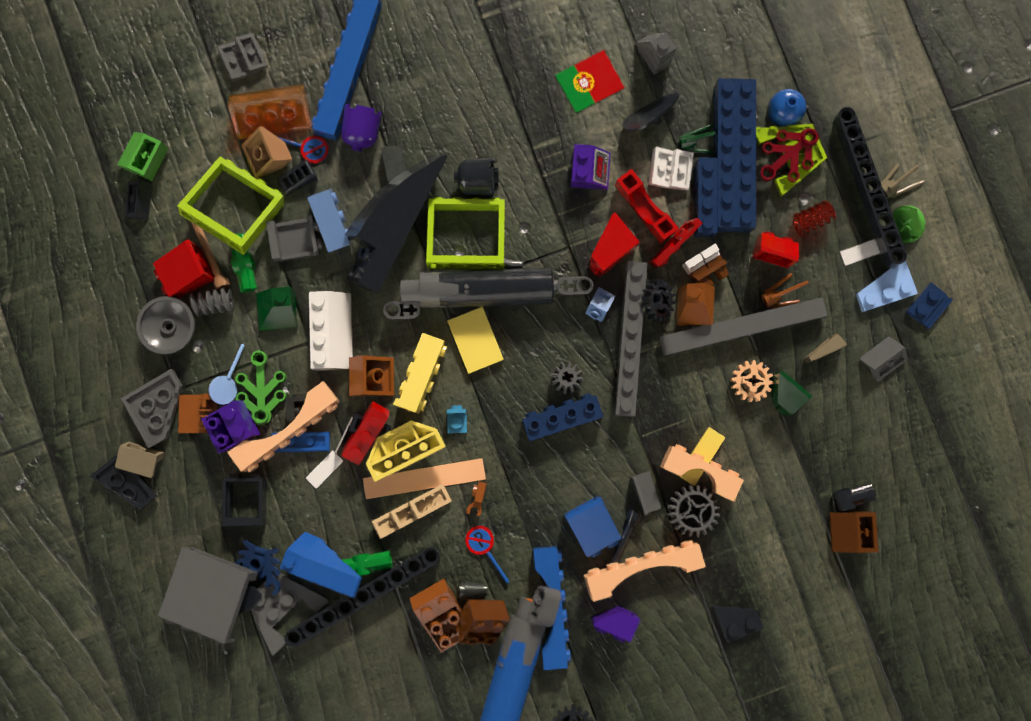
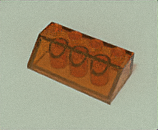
(274, 109)

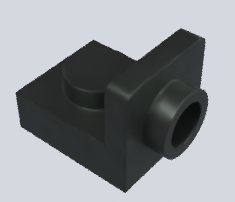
(292, 407)

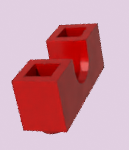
(366, 433)

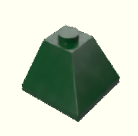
(277, 309)
(787, 394)

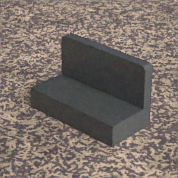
(885, 358)
(645, 492)

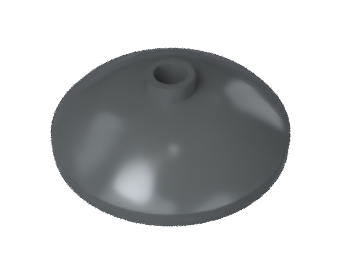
(154, 321)

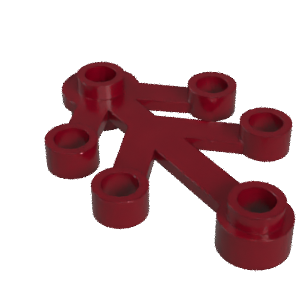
(791, 153)

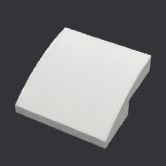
(671, 169)

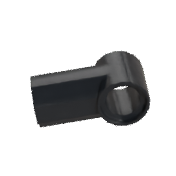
(849, 498)

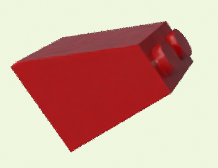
(612, 247)
(183, 270)

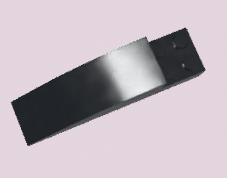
(388, 220)

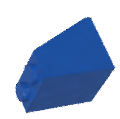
(593, 527)

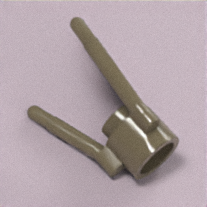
(890, 187)

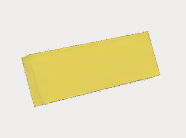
(707, 448)

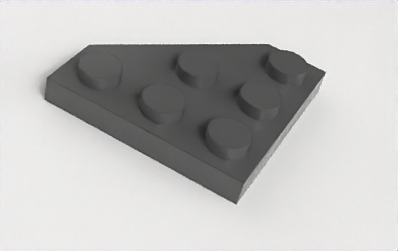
(154, 407)

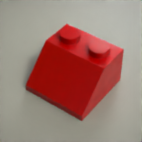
(776, 250)

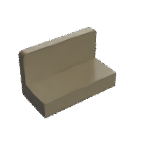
(138, 459)

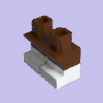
(706, 264)

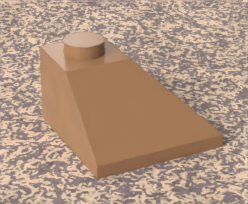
(265, 152)

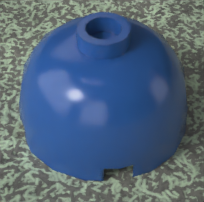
(786, 108)

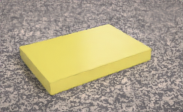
(475, 340)

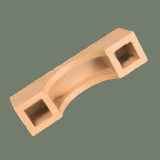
(723, 483)

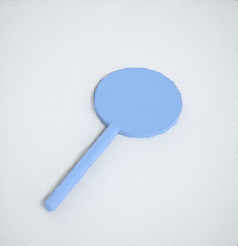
(223, 388)

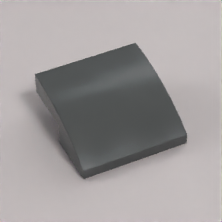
(242, 57)

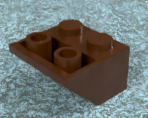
(854, 532)
(482, 621)

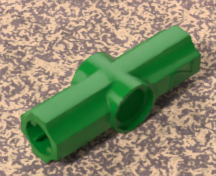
(243, 267)
(366, 562)

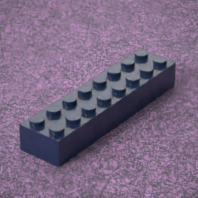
(735, 153)

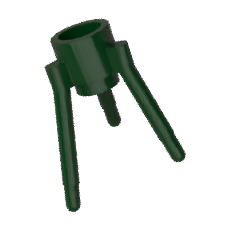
(688, 140)

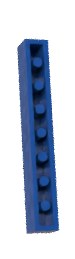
(346, 68)

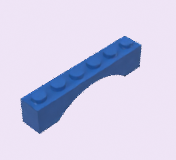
(554, 648)

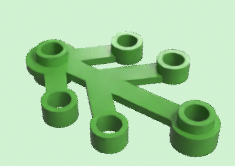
(261, 390)

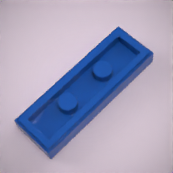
(307, 442)

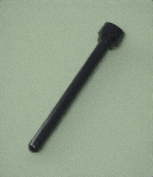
(633, 519)

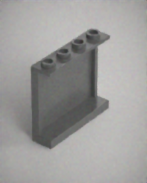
(205, 594)

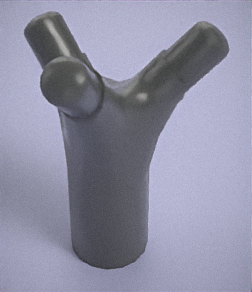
(512, 264)

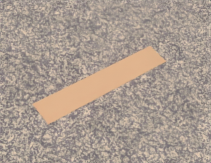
(425, 478)

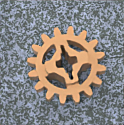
(751, 388)

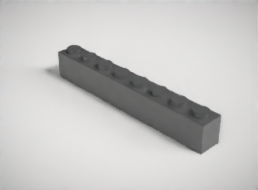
(630, 339)

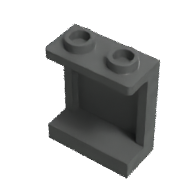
(294, 239)

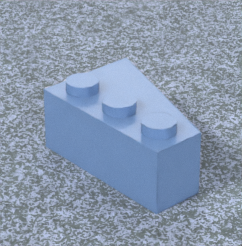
(329, 219)

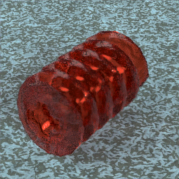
(813, 216)

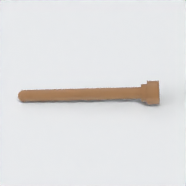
(220, 280)

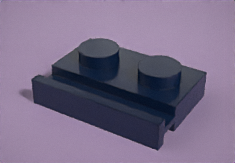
(929, 305)

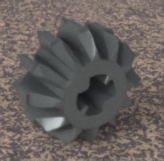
(569, 371)

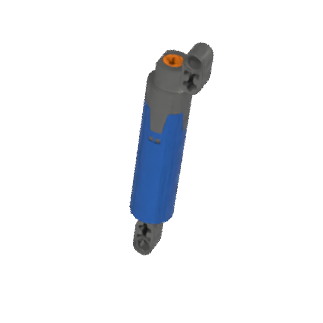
(519, 655)

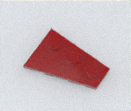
(675, 242)

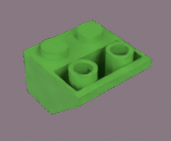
(143, 155)

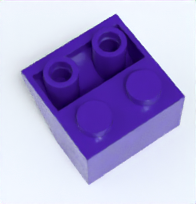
(230, 426)
(618, 622)

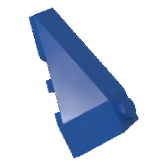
(316, 562)

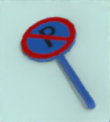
(312, 149)
(480, 541)

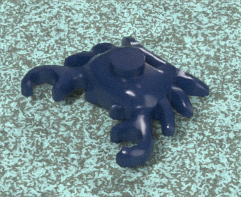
(263, 562)

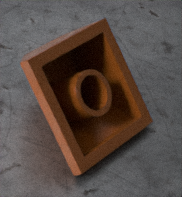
(695, 304)

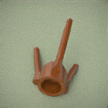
(772, 298)

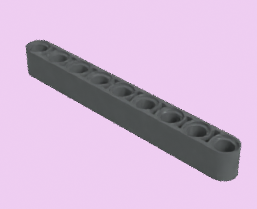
(743, 326)

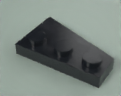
(127, 484)

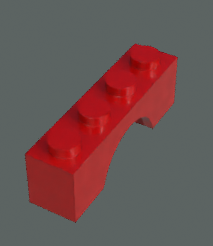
(634, 193)

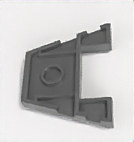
(275, 607)

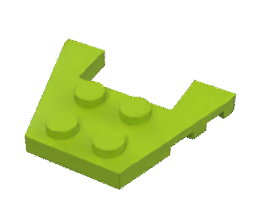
(818, 154)

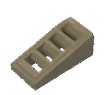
(830, 345)

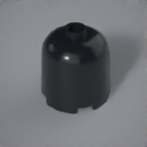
(477, 177)

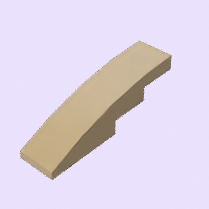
(411, 511)

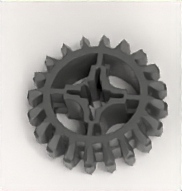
(698, 518)

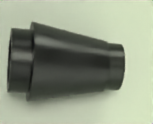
(471, 590)

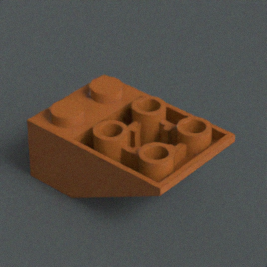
(439, 614)

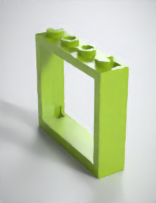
(239, 244)
(455, 262)

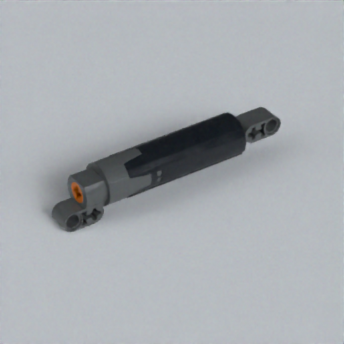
(481, 288)

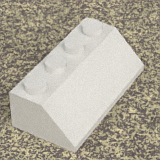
(330, 330)

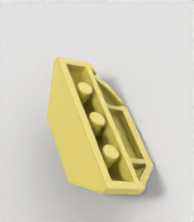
(402, 448)

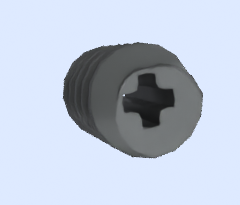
(213, 303)

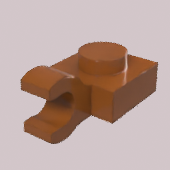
(478, 493)

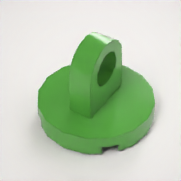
(909, 223)

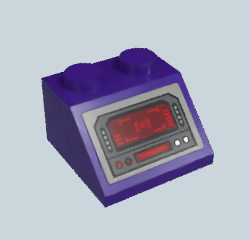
(590, 167)

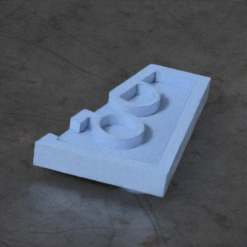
(888, 288)

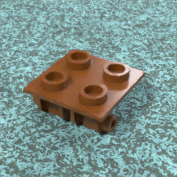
(192, 410)

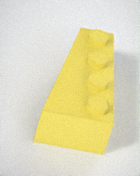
(421, 373)

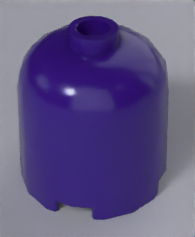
(360, 127)

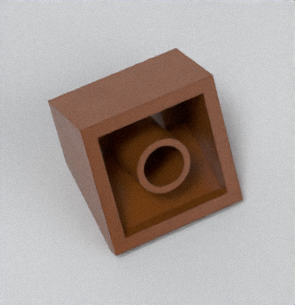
(371, 376)

